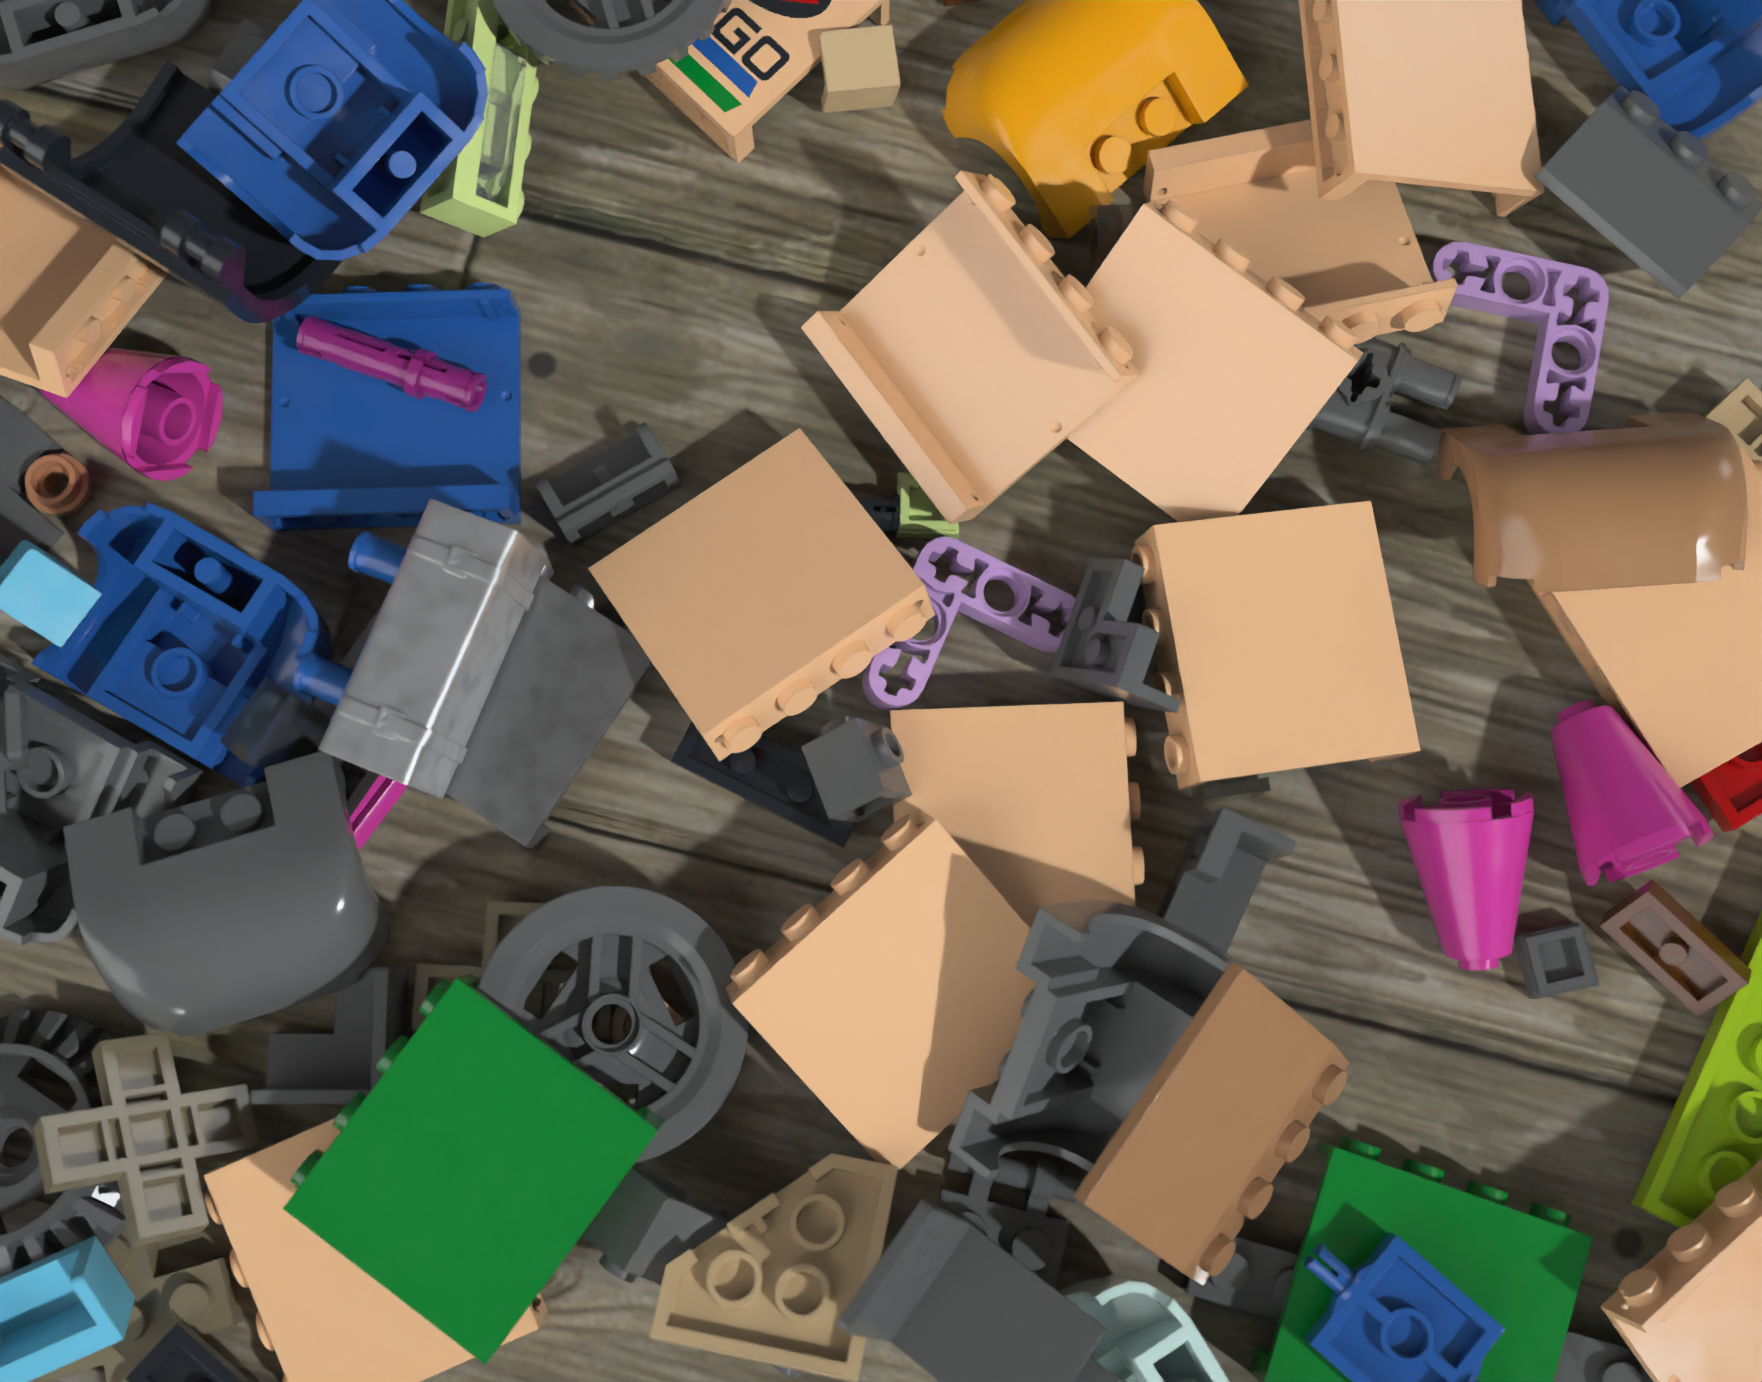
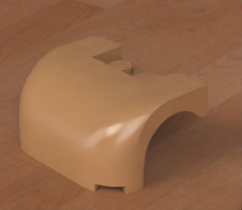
(1603, 504)

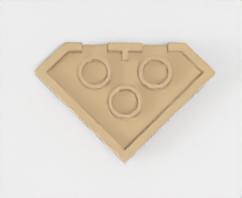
(784, 1272)

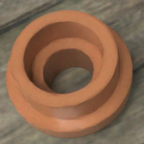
(43, 476)

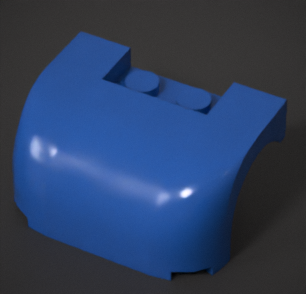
(1685, 55)
(341, 122)
(184, 632)

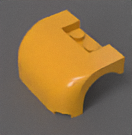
(1085, 93)

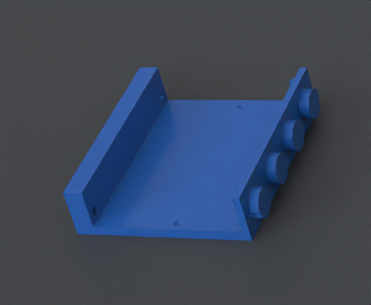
(365, 451)

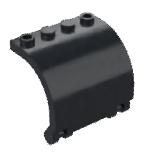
(165, 202)

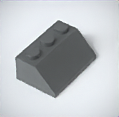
(1651, 190)

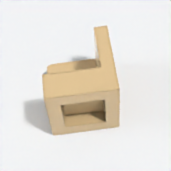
(859, 68)

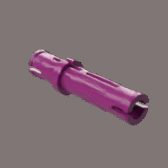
(415, 371)

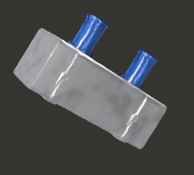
(430, 649)

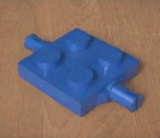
(1399, 1319)

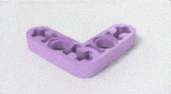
(1548, 308)
(948, 599)

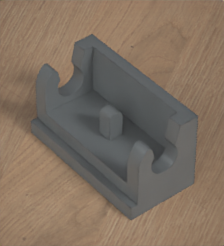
(609, 486)

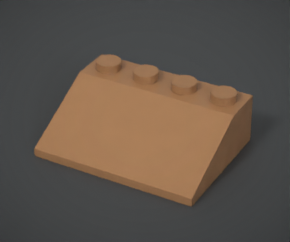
(1216, 1126)

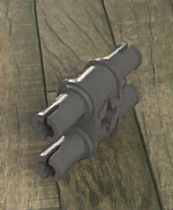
(1368, 421)

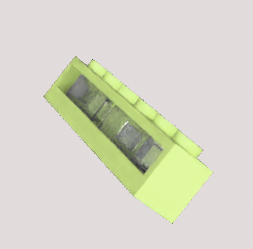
(484, 181)

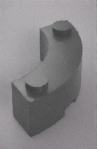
(649, 1226)

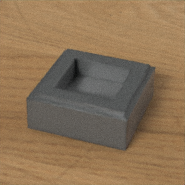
(1556, 960)

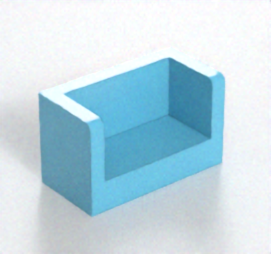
(44, 592)
(61, 1311)

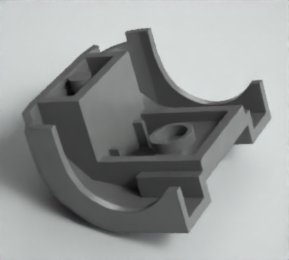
(72, 36)
(72, 776)
(228, 900)
(1092, 1032)

